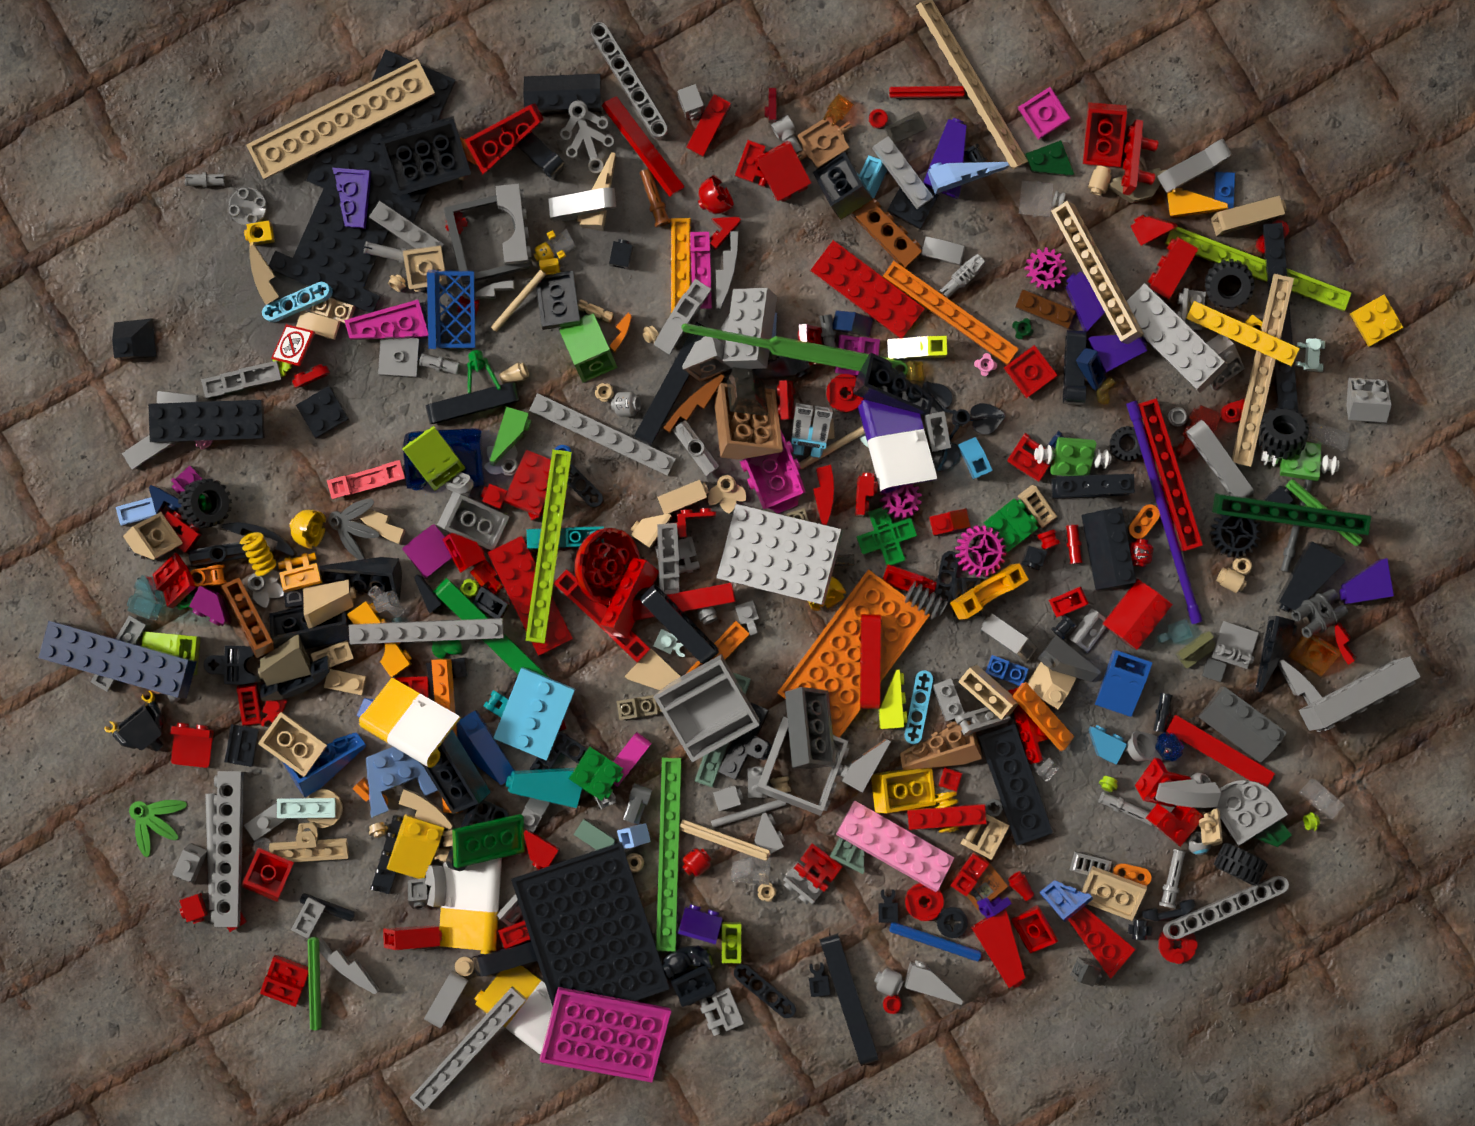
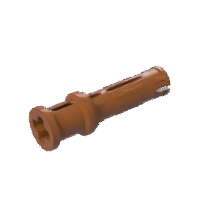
(657, 206)

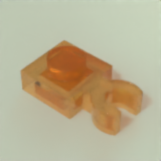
(838, 109)

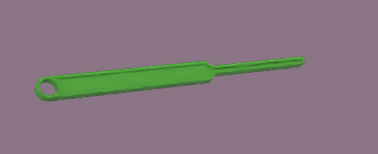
(794, 348)

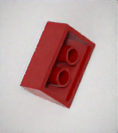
(1137, 614)

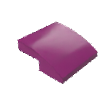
(857, 344)
(428, 551)

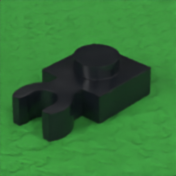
(887, 911)
(818, 984)

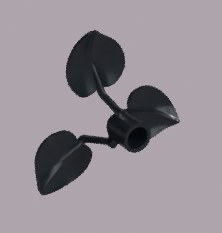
(984, 417)

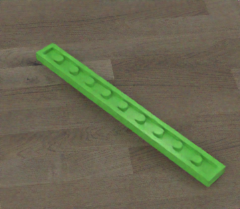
(668, 854)

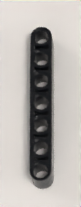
(666, 394)
(849, 999)

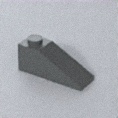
(1065, 660)
(1086, 972)

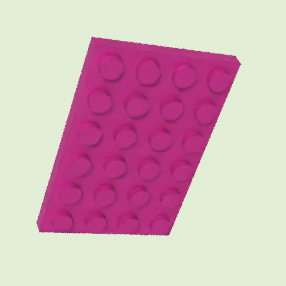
(605, 1034)

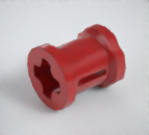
(465, 302)

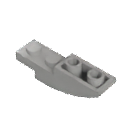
(682, 313)

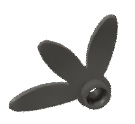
(342, 522)

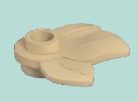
(726, 497)

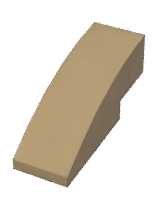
(262, 274)
(380, 523)
(425, 809)

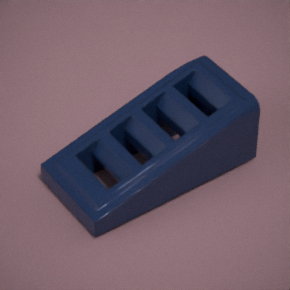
(1091, 367)

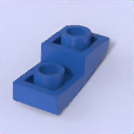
(1007, 670)

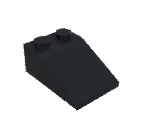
(842, 185)

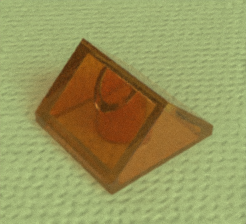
(1314, 654)

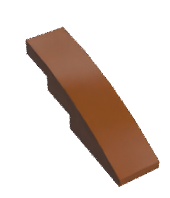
(699, 398)

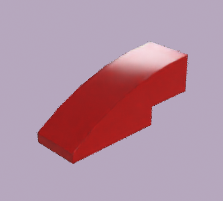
(824, 493)

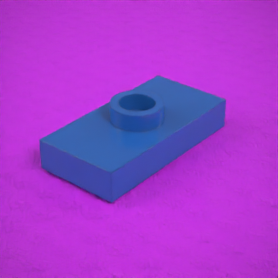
(1224, 188)

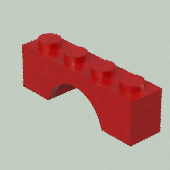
(618, 617)
(947, 816)

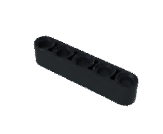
(472, 403)
(679, 624)

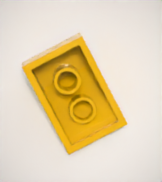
(903, 790)
(415, 847)

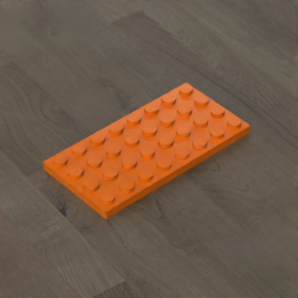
(835, 655)

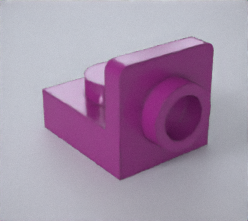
(185, 478)

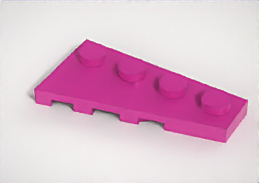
(393, 322)

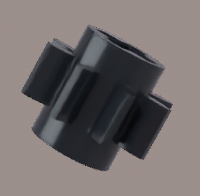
(1139, 929)

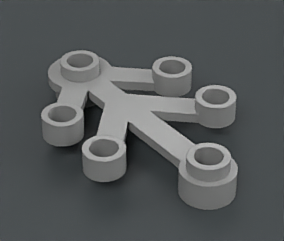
(586, 132)

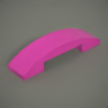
(701, 262)

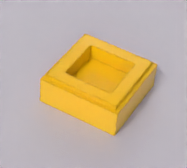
(550, 266)

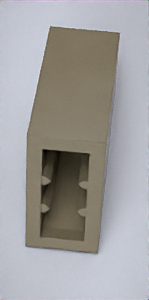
(285, 662)

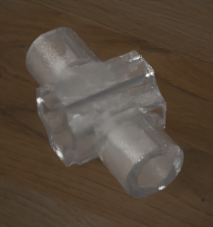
(386, 601)

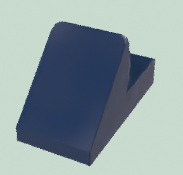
(161, 498)

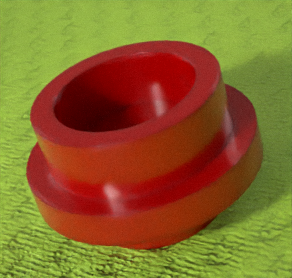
(892, 1004)

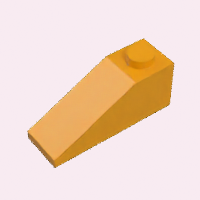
(1189, 203)

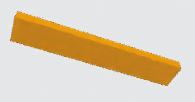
(679, 259)

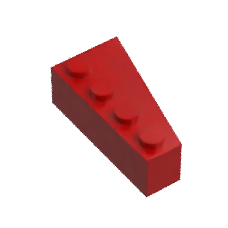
(499, 139)

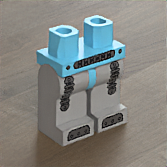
(810, 435)

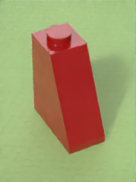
(411, 937)

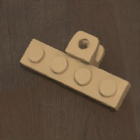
(309, 848)

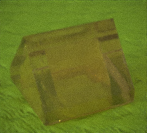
(915, 371)

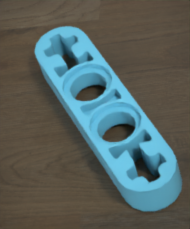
(296, 299)
(921, 707)

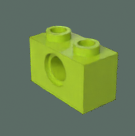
(731, 942)

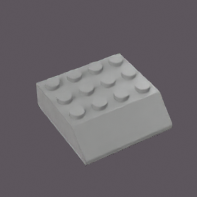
(706, 708)

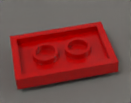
(529, 483)

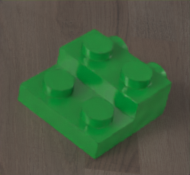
(1012, 523)
(596, 774)

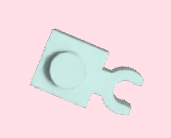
(668, 642)

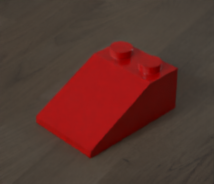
(1104, 134)

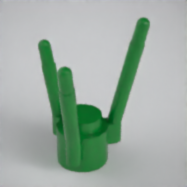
(477, 362)

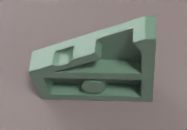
(848, 855)

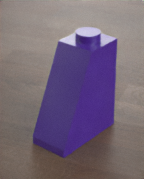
(1084, 300)
(1114, 352)
(1368, 584)

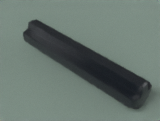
(331, 908)

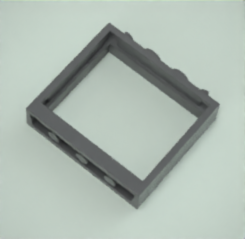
(458, 248)

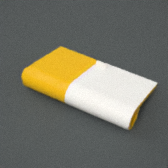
(409, 722)
(471, 907)
(533, 1016)

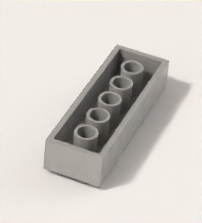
(1175, 339)
(1360, 694)

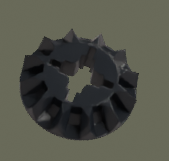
(959, 928)

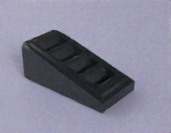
(430, 598)

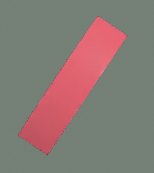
(366, 480)

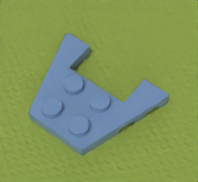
(390, 770)

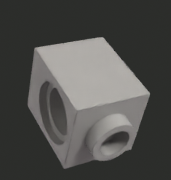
(728, 797)

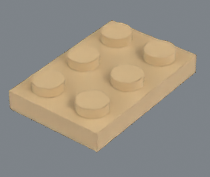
(1114, 893)

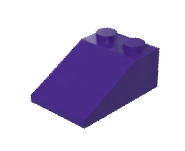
(700, 924)

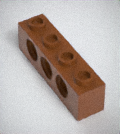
(902, 257)
(247, 617)

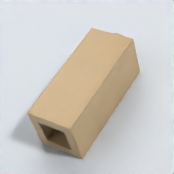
(683, 497)

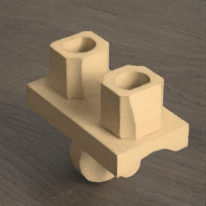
(1211, 828)

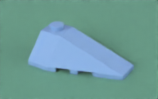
(955, 174)

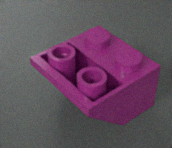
(211, 604)

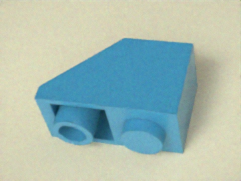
(975, 458)
(1107, 746)

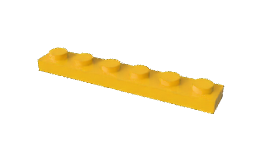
(1243, 333)

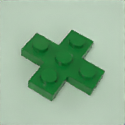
(886, 536)

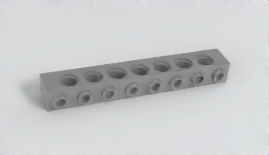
(234, 858)

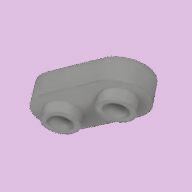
(460, 483)

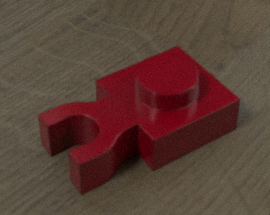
(770, 110)

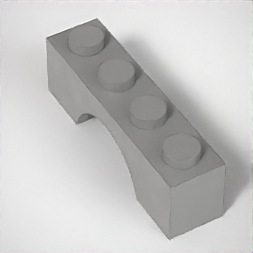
(509, 200)

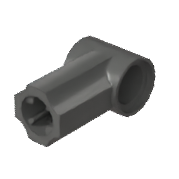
(638, 800)

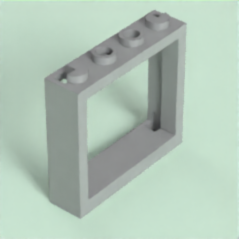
(830, 786)

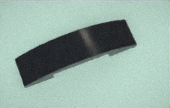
(282, 544)
(290, 688)

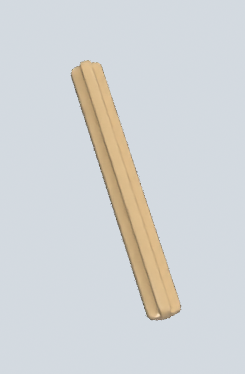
(724, 840)

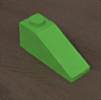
(510, 432)

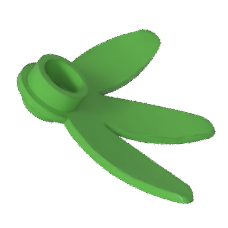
(148, 817)

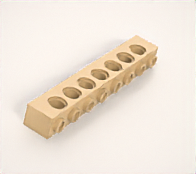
(1097, 272)

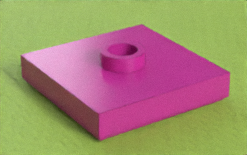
(1044, 113)

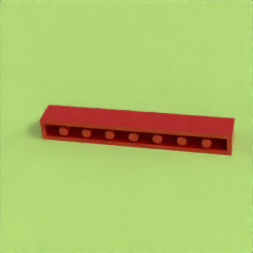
(1170, 476)

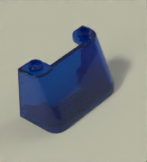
(464, 443)

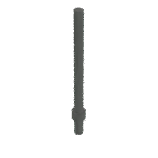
(1289, 552)

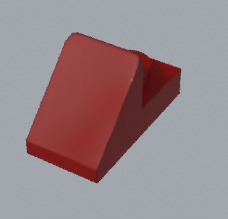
(726, 225)
(949, 521)
(1068, 601)

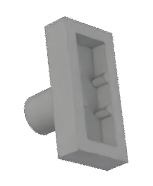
(264, 822)

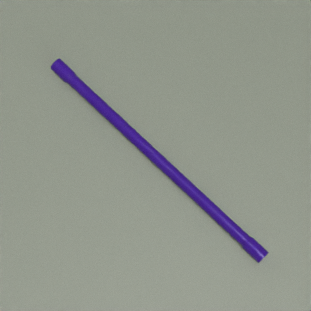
(1136, 418)

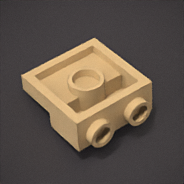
(418, 263)

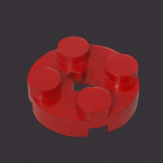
(836, 400)
(918, 910)
(1177, 955)

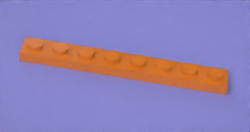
(950, 312)
(444, 693)

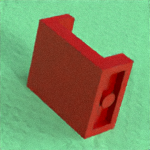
(783, 171)

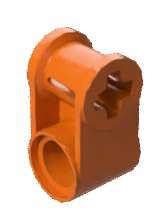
(210, 576)

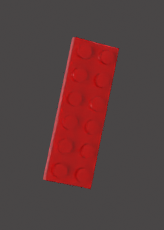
(867, 289)
(517, 572)

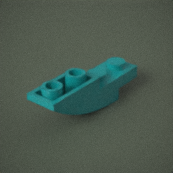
(569, 537)

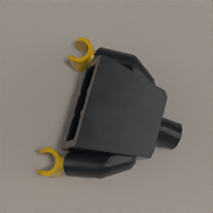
(141, 727)

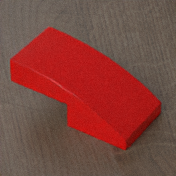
(969, 874)

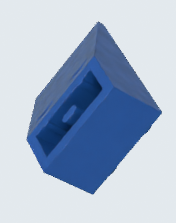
(1123, 683)

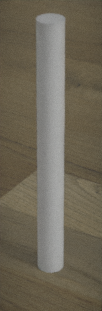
(747, 813)

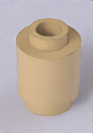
(1100, 180)
(1231, 580)

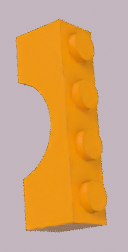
(996, 585)
(394, 658)

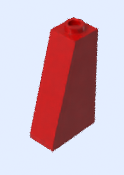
(999, 943)

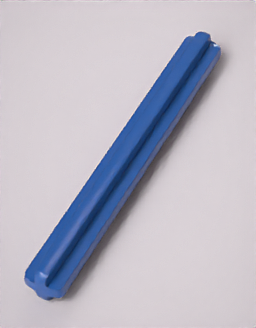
(935, 941)

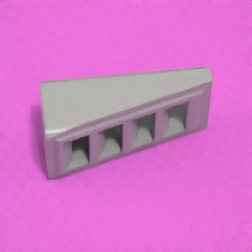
(1076, 858)

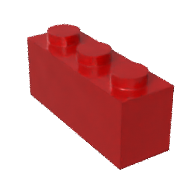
(1172, 267)

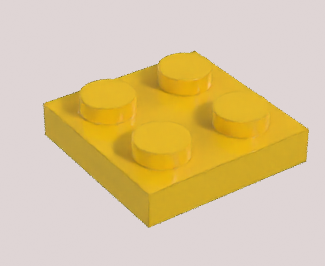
(1376, 320)

